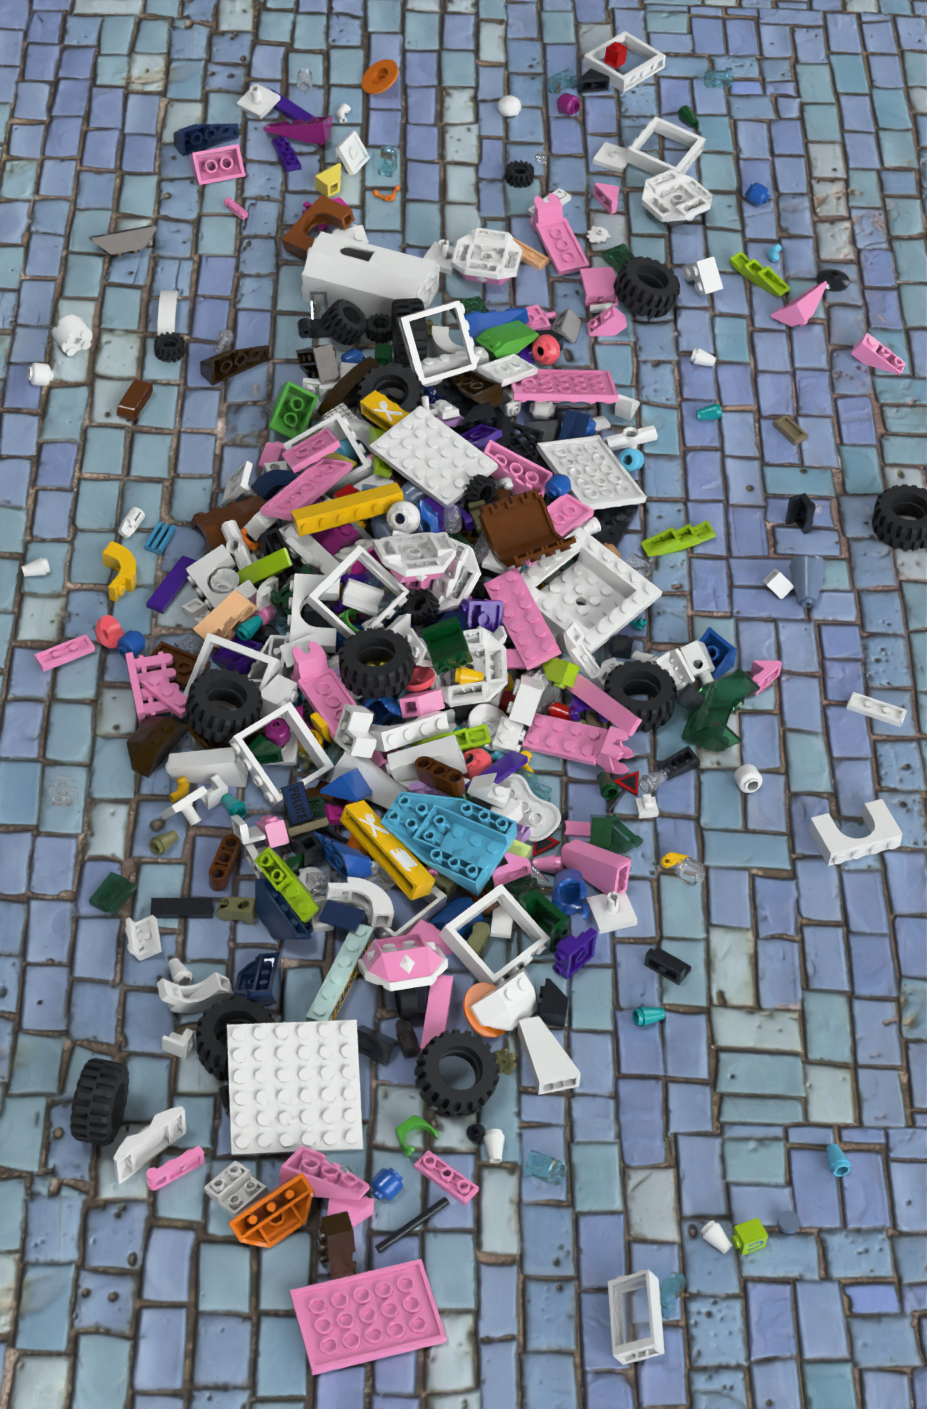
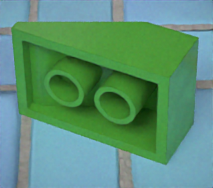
(506, 339)
(292, 410)

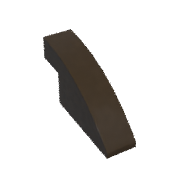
(346, 389)

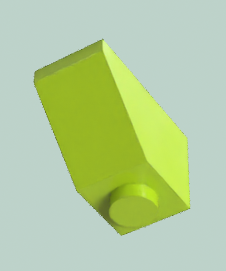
(561, 672)

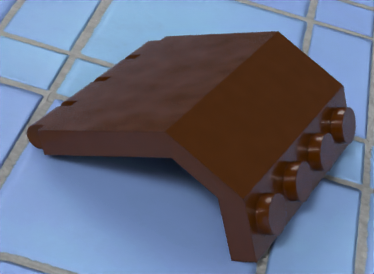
(212, 521)
(521, 529)

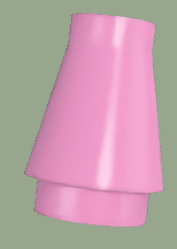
(549, 864)

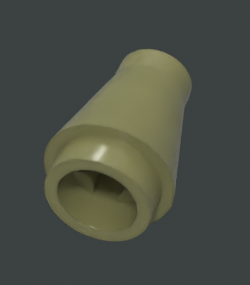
(161, 843)

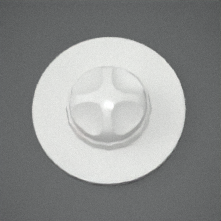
(486, 714)

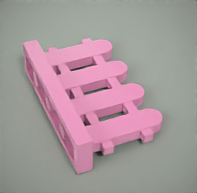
(140, 695)

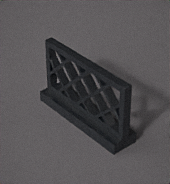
(507, 427)

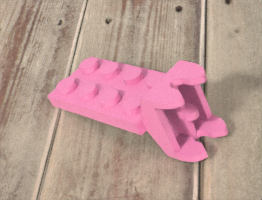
(557, 236)
(320, 684)
(578, 742)

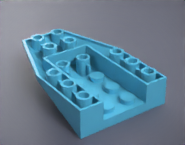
(451, 836)

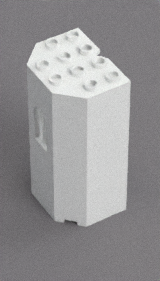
(366, 274)

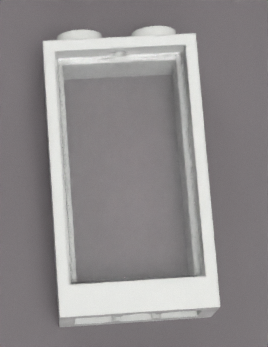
(635, 1317)

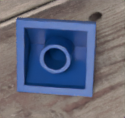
(720, 652)
(349, 786)
(451, 911)

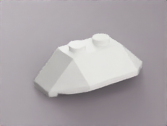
(507, 1003)

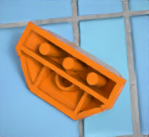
(274, 1214)

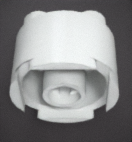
(72, 334)

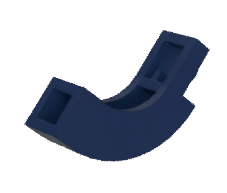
(272, 481)

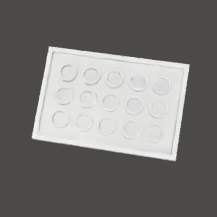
(432, 456)
(593, 470)

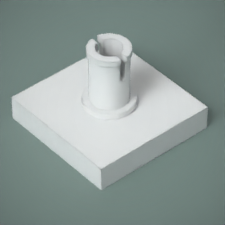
(258, 101)
(352, 153)
(442, 255)
(238, 484)
(186, 807)
(611, 912)

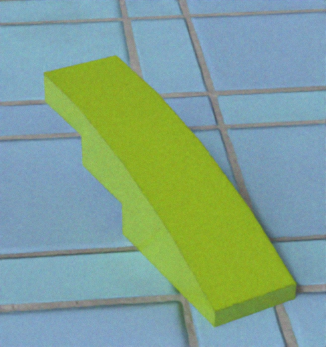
(760, 276)
(677, 540)
(265, 567)
(467, 738)

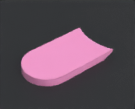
(577, 829)

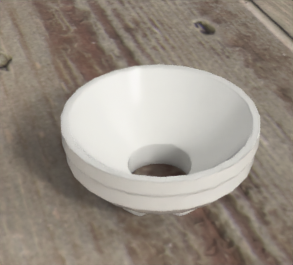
(411, 515)

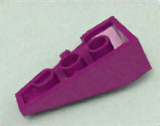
(311, 131)
(337, 537)

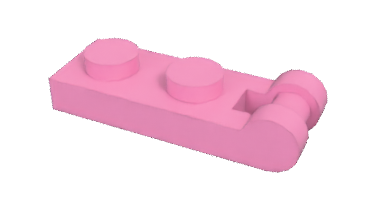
(174, 1168)

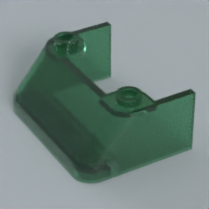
(708, 724)

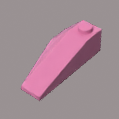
(800, 308)
(323, 1176)

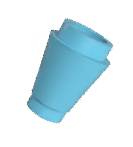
(838, 1162)

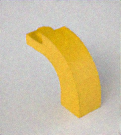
(121, 560)

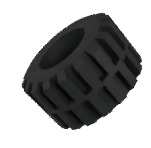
(344, 322)

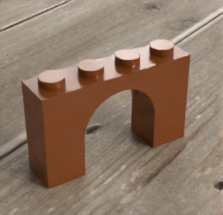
(321, 212)

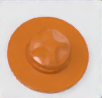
(380, 76)
(472, 995)

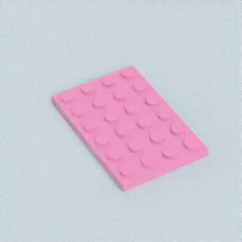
(566, 385)
(367, 1316)

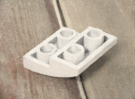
(235, 1189)

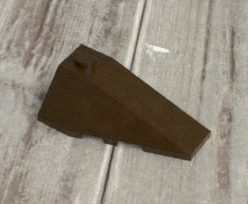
(230, 363)
(478, 388)

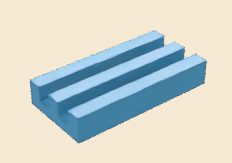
(171, 530)

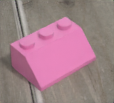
(217, 164)

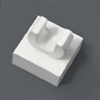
(646, 806)

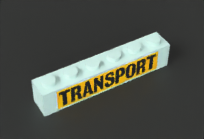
(341, 975)

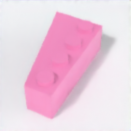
(522, 472)

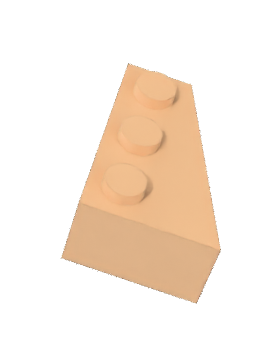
(226, 617)

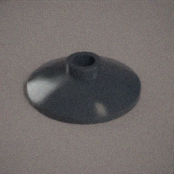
(835, 279)

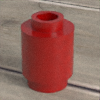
(559, 711)

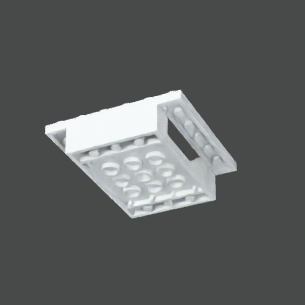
(600, 580)

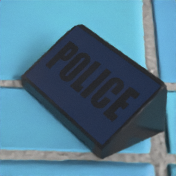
(297, 803)

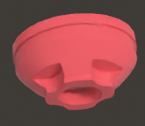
(550, 347)
(108, 631)
(421, 680)
(480, 762)

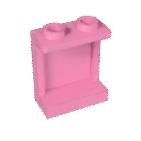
(598, 286)

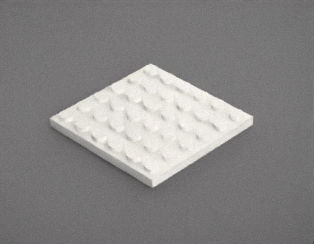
(294, 1087)

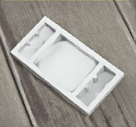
(149, 1142)

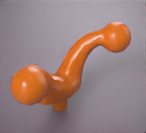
(391, 197)
(254, 547)

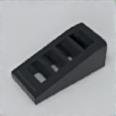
(681, 755)

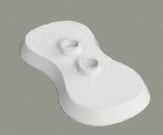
(537, 813)

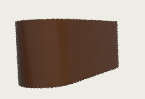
(134, 399)
(440, 776)
(224, 862)

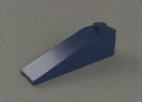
(203, 136)

